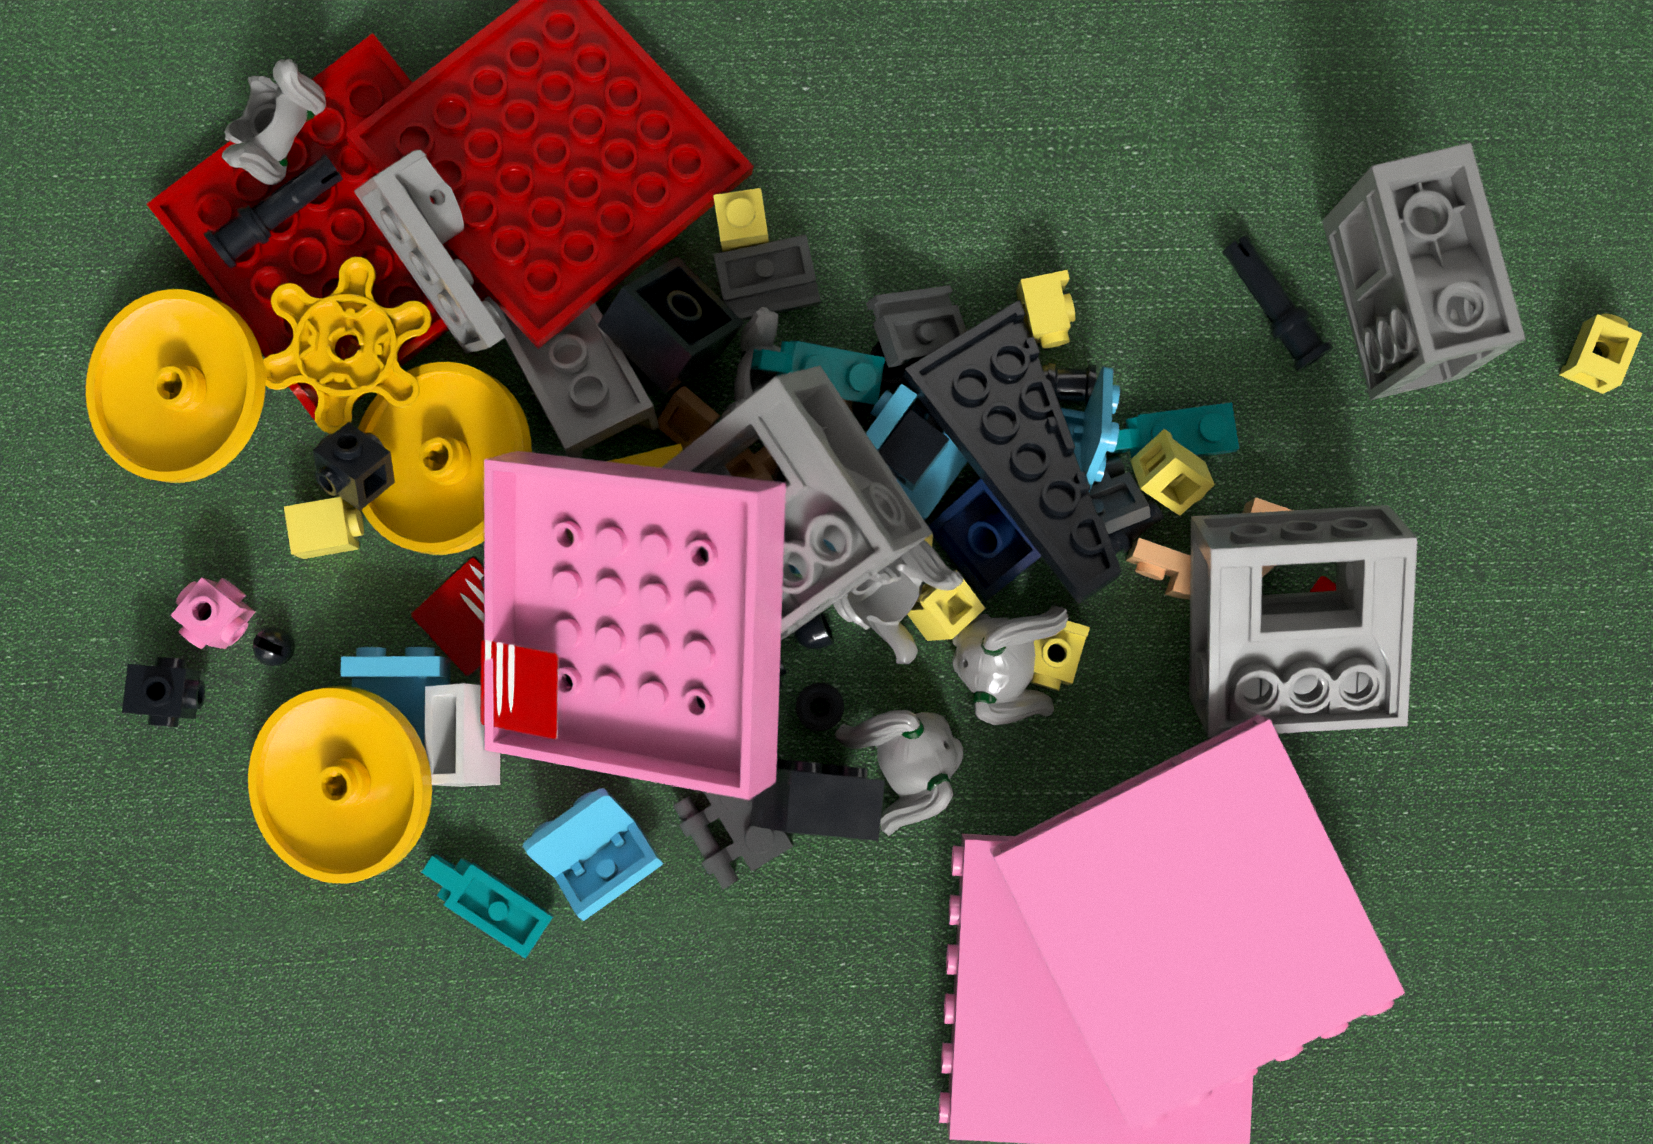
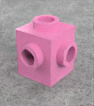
(227, 618)

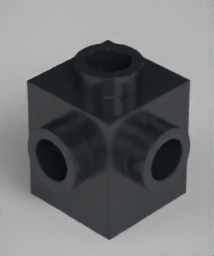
(353, 466)
(163, 691)

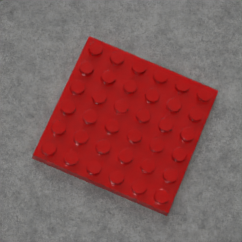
(560, 156)
(316, 238)

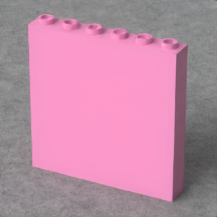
(1198, 922)
(1015, 1047)

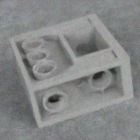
(1418, 291)
(833, 492)
(1302, 655)

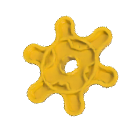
(322, 322)

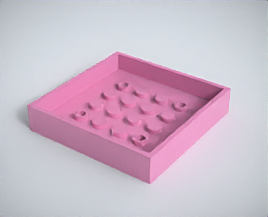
(641, 615)

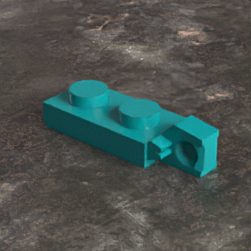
(852, 373)
(1199, 429)
(489, 903)

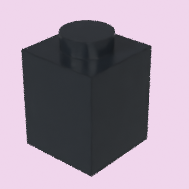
(914, 448)

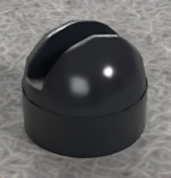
(815, 633)
(278, 637)

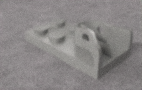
(416, 230)
(581, 381)

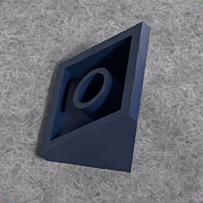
(983, 540)

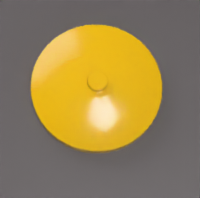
(175, 386)
(440, 456)
(339, 784)

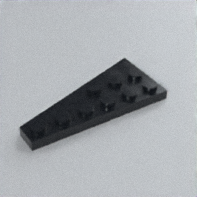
(1012, 432)

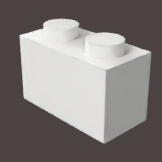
(457, 737)

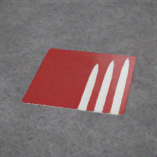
(456, 616)
(522, 688)

